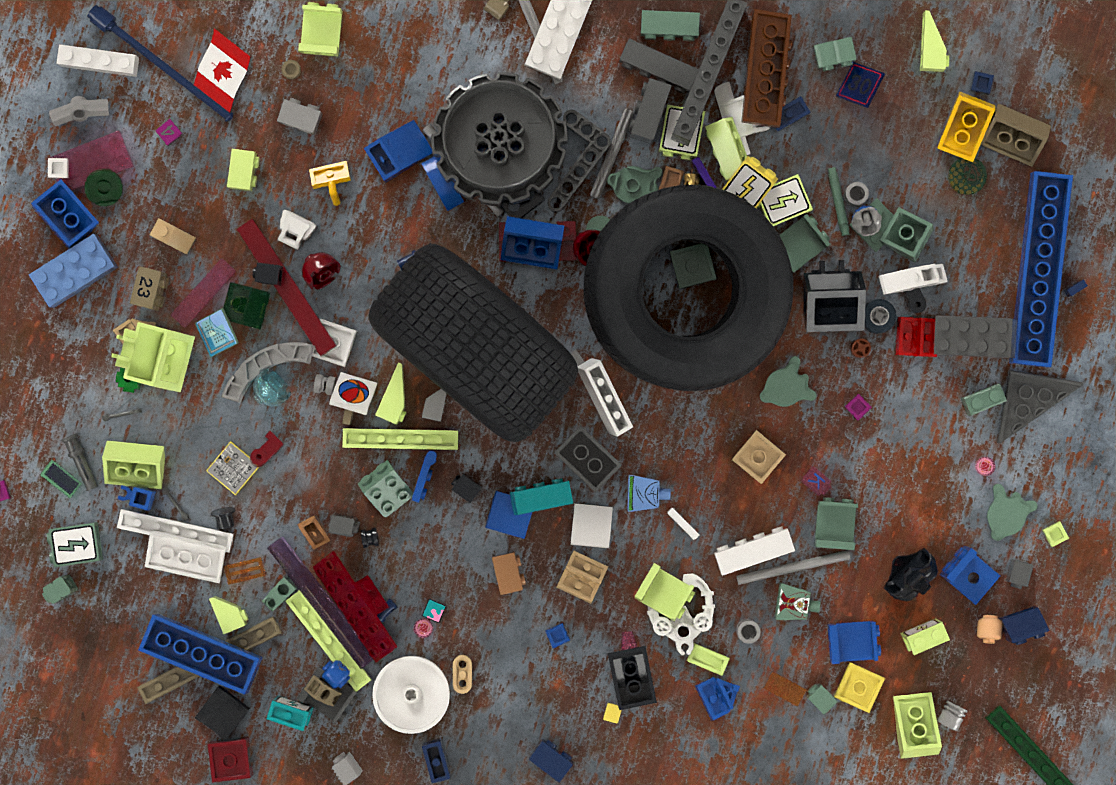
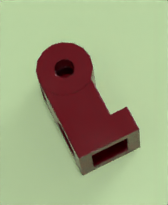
(262, 455)

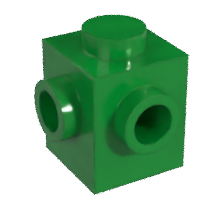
(127, 385)

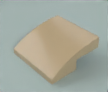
(582, 577)

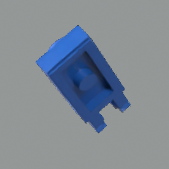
(425, 475)

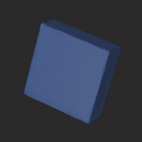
(557, 635)

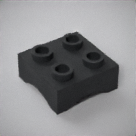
(222, 712)

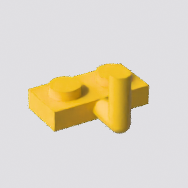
(330, 176)

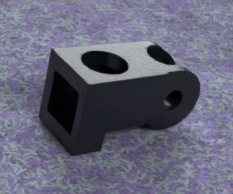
(915, 300)

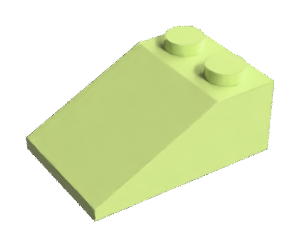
(916, 725)

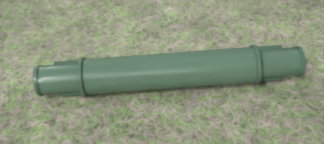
(838, 201)

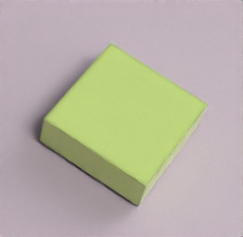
(1055, 534)

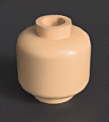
(989, 629)

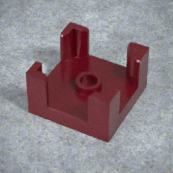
(229, 760)

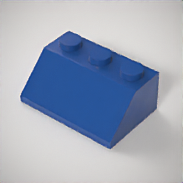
(65, 214)
(532, 242)

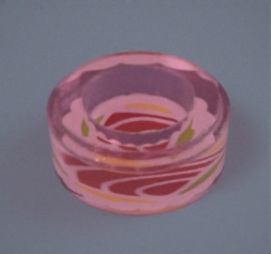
(985, 466)
(423, 628)

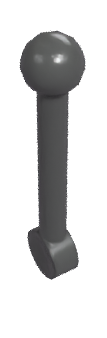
(106, 417)
(165, 491)

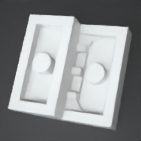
(591, 525)

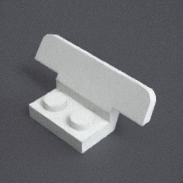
(733, 108)

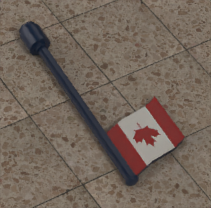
(217, 74)

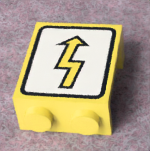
(751, 181)

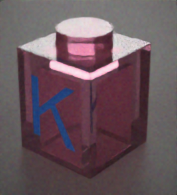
(816, 481)

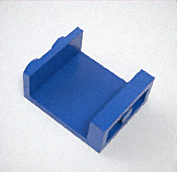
(853, 641)

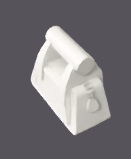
(297, 226)

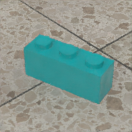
(541, 496)

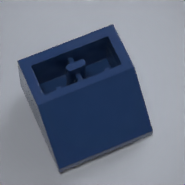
(1023, 625)

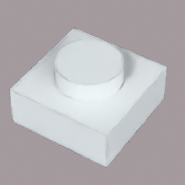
(58, 168)

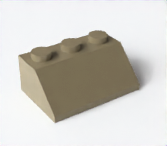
(1016, 135)

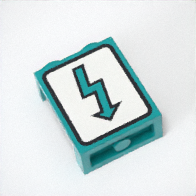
(290, 713)

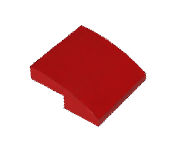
(915, 337)

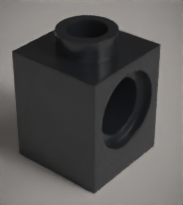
(268, 274)

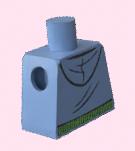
(645, 493)

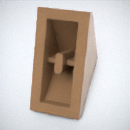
(314, 531)

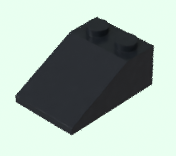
(632, 677)

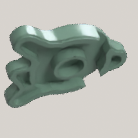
(634, 182)
(786, 386)
(1007, 514)

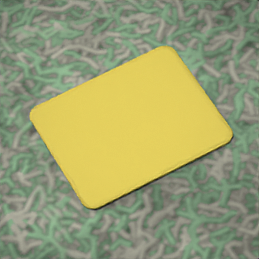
(612, 713)

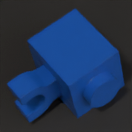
(139, 497)

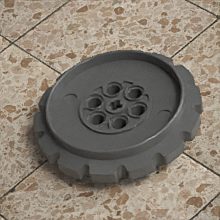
(478, 107)

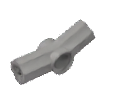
(79, 110)

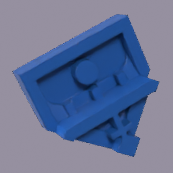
(717, 696)

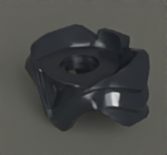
(911, 575)

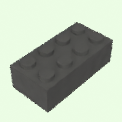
(975, 336)

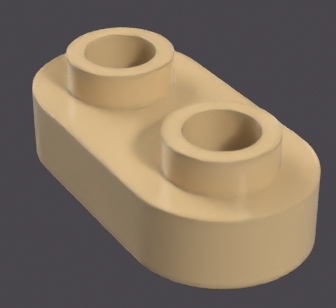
(462, 674)

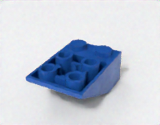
(398, 150)

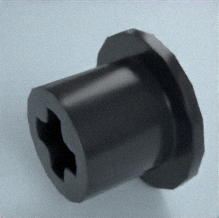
(224, 517)

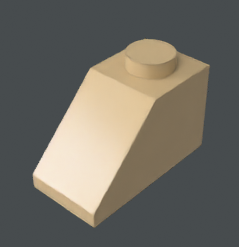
(172, 236)

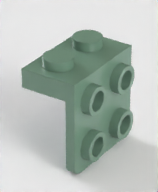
(385, 489)

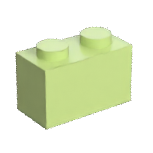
(242, 170)

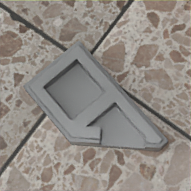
(434, 406)

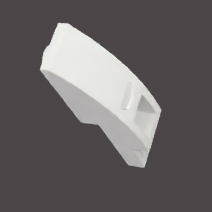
(913, 278)

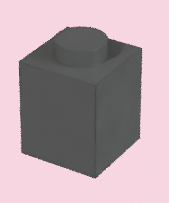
(1019, 573)

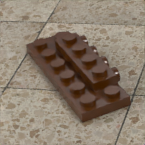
(767, 68)

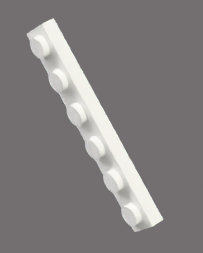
(145, 523)

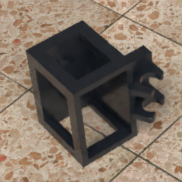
(834, 300)

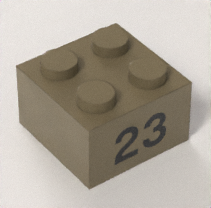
(149, 288)

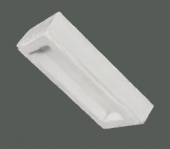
(682, 523)

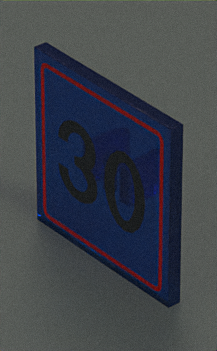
(860, 84)

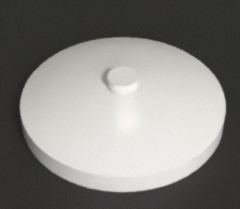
(411, 694)

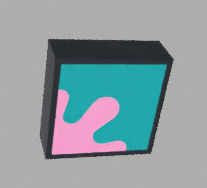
(434, 610)

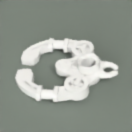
(701, 623)

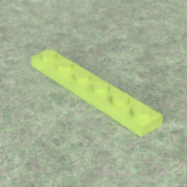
(400, 439)
(327, 639)

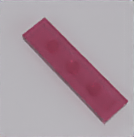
(203, 293)

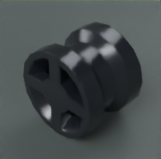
(369, 537)

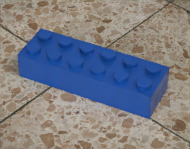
(200, 653)

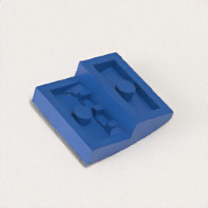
(502, 518)

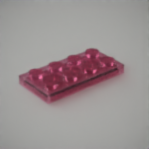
(105, 152)

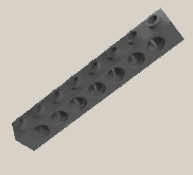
(708, 71)

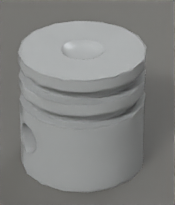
(856, 194)
(748, 631)
(952, 716)

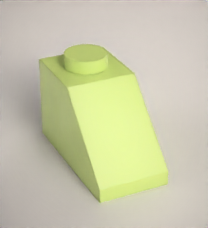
(228, 614)

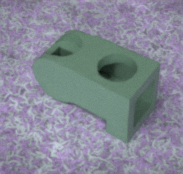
(279, 593)

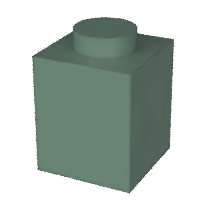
(821, 698)

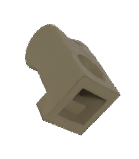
(322, 691)

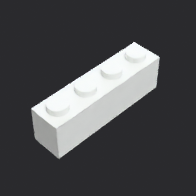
(97, 60)
(604, 397)
(755, 551)

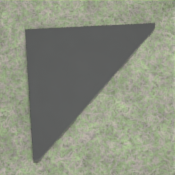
(1029, 398)

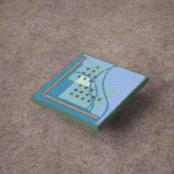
(216, 332)

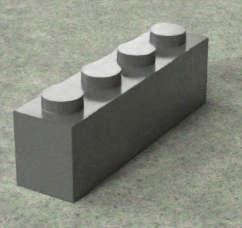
(658, 65)

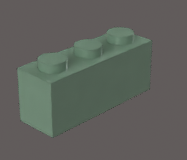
(670, 25)

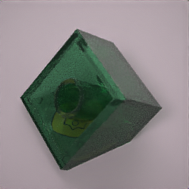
(246, 305)

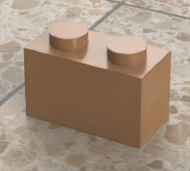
(508, 573)

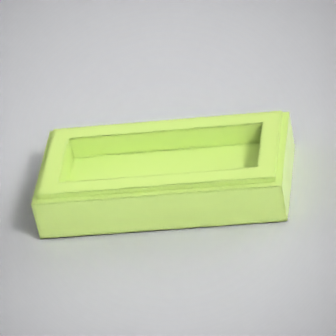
(708, 659)

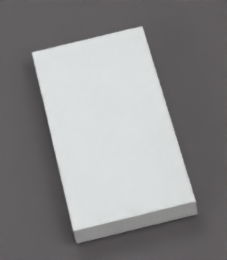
(185, 556)

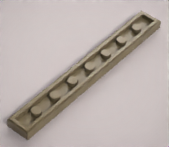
(177, 676)

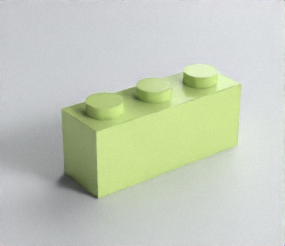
(726, 146)

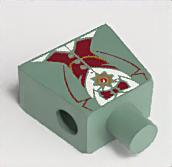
(794, 603)

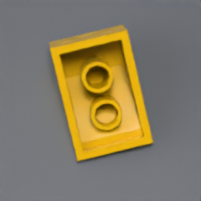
(966, 126)

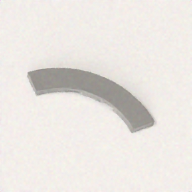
(265, 359)

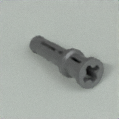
(78, 451)

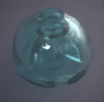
(270, 389)

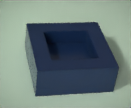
(982, 83)
(1075, 288)

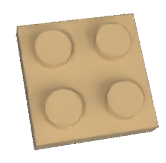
(758, 457)

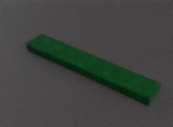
(1026, 747)

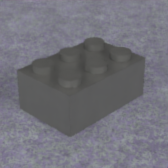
(649, 110)
(588, 458)

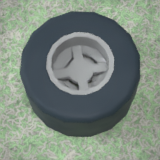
(883, 312)

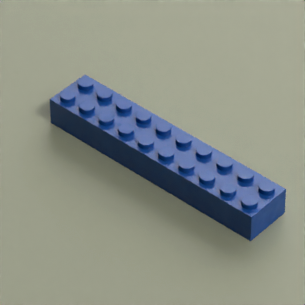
(1041, 267)

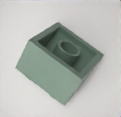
(907, 234)

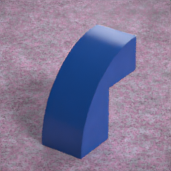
(445, 190)

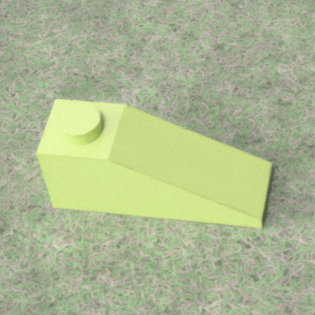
(932, 47)
(393, 401)

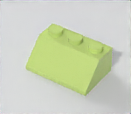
(133, 464)

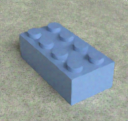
(73, 271)

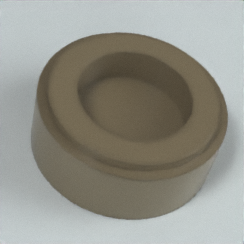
(291, 69)

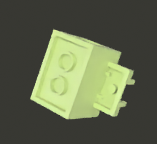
(155, 356)

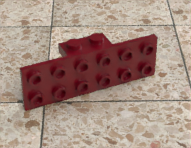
(359, 604)

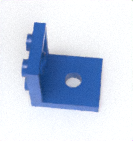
(961, 566)

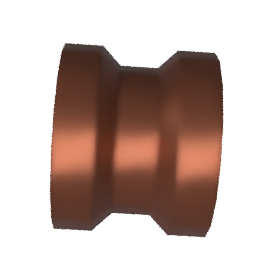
(863, 346)

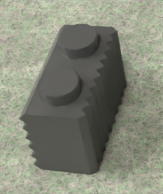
(344, 525)

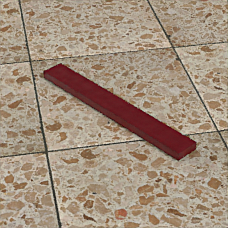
(288, 290)

